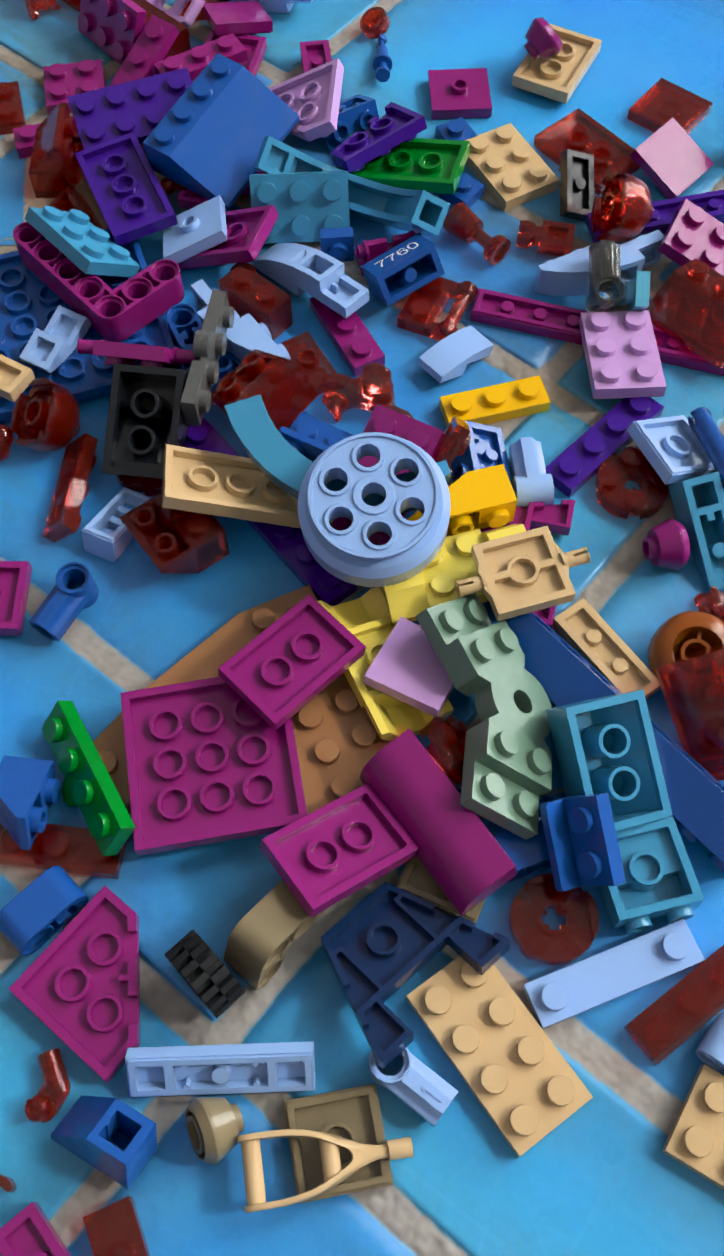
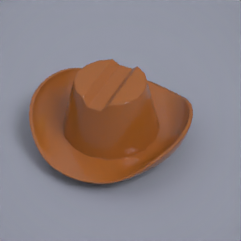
(684, 636)

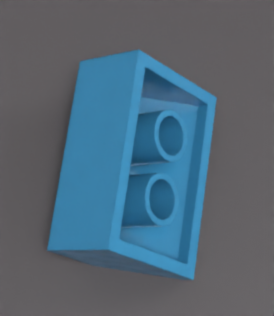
(612, 750)

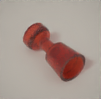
(469, 228)

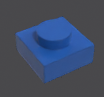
(454, 130)
(468, 191)
(338, 243)

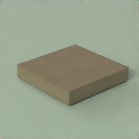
(344, 1113)

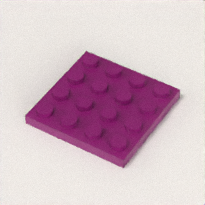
(206, 767)

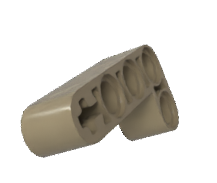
(265, 934)

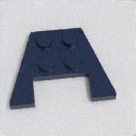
(385, 945)

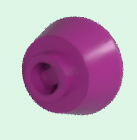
(542, 40)
(667, 545)

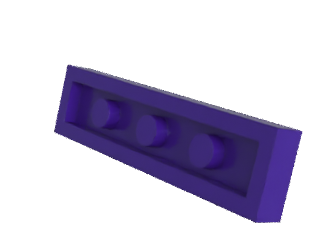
(605, 438)

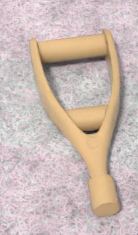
(330, 1158)

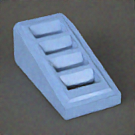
(104, 541)

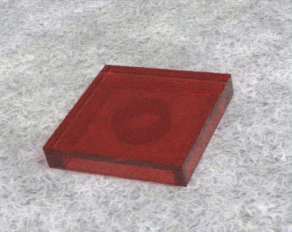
(667, 102)

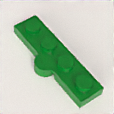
(87, 779)

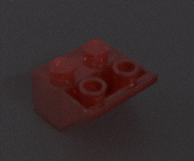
(53, 156)
(278, 380)
(176, 538)

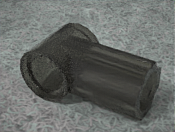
(604, 276)

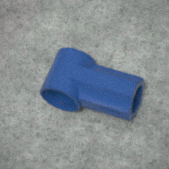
(64, 604)

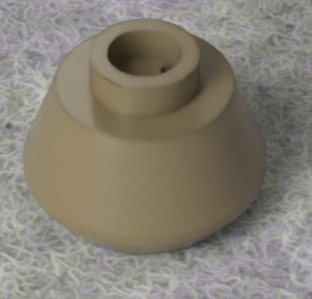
(213, 1127)

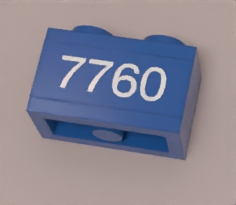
(403, 269)

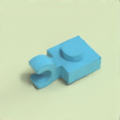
(637, 291)

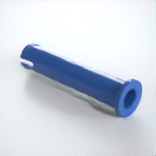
(709, 437)

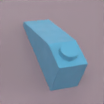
(700, 509)

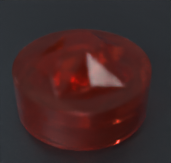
(374, 22)

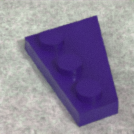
(383, 134)

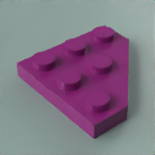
(90, 984)

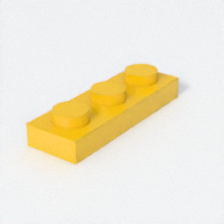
(497, 402)

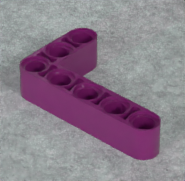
(113, 312)

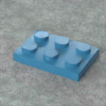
(303, 203)
(82, 242)

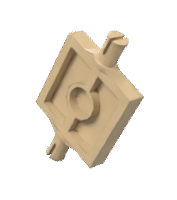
(522, 573)

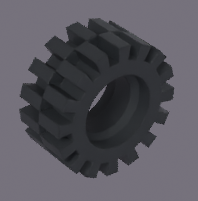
(205, 973)

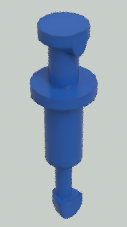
(382, 61)

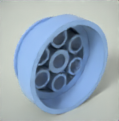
(349, 552)

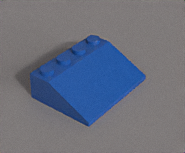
(218, 130)

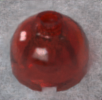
(622, 208)
(45, 417)

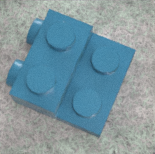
(656, 878)

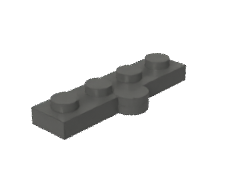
(207, 347)

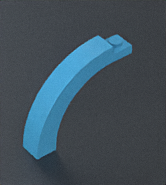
(367, 199)
(279, 459)

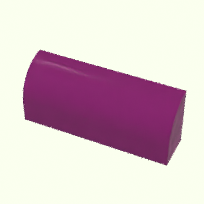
(451, 838)

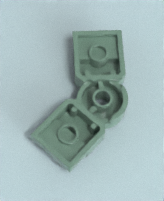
(506, 752)

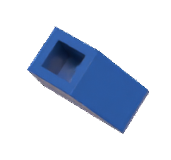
(26, 796)
(108, 1137)

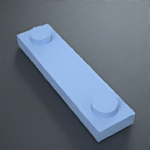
(612, 974)
(220, 1069)

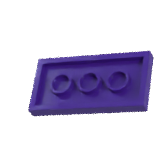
(127, 107)
(126, 189)

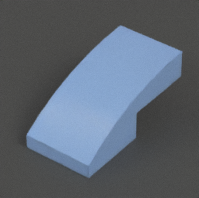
(58, 340)
(453, 353)

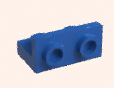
(352, 118)
(311, 436)
(484, 451)
(582, 841)

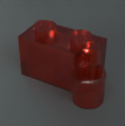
(256, 295)

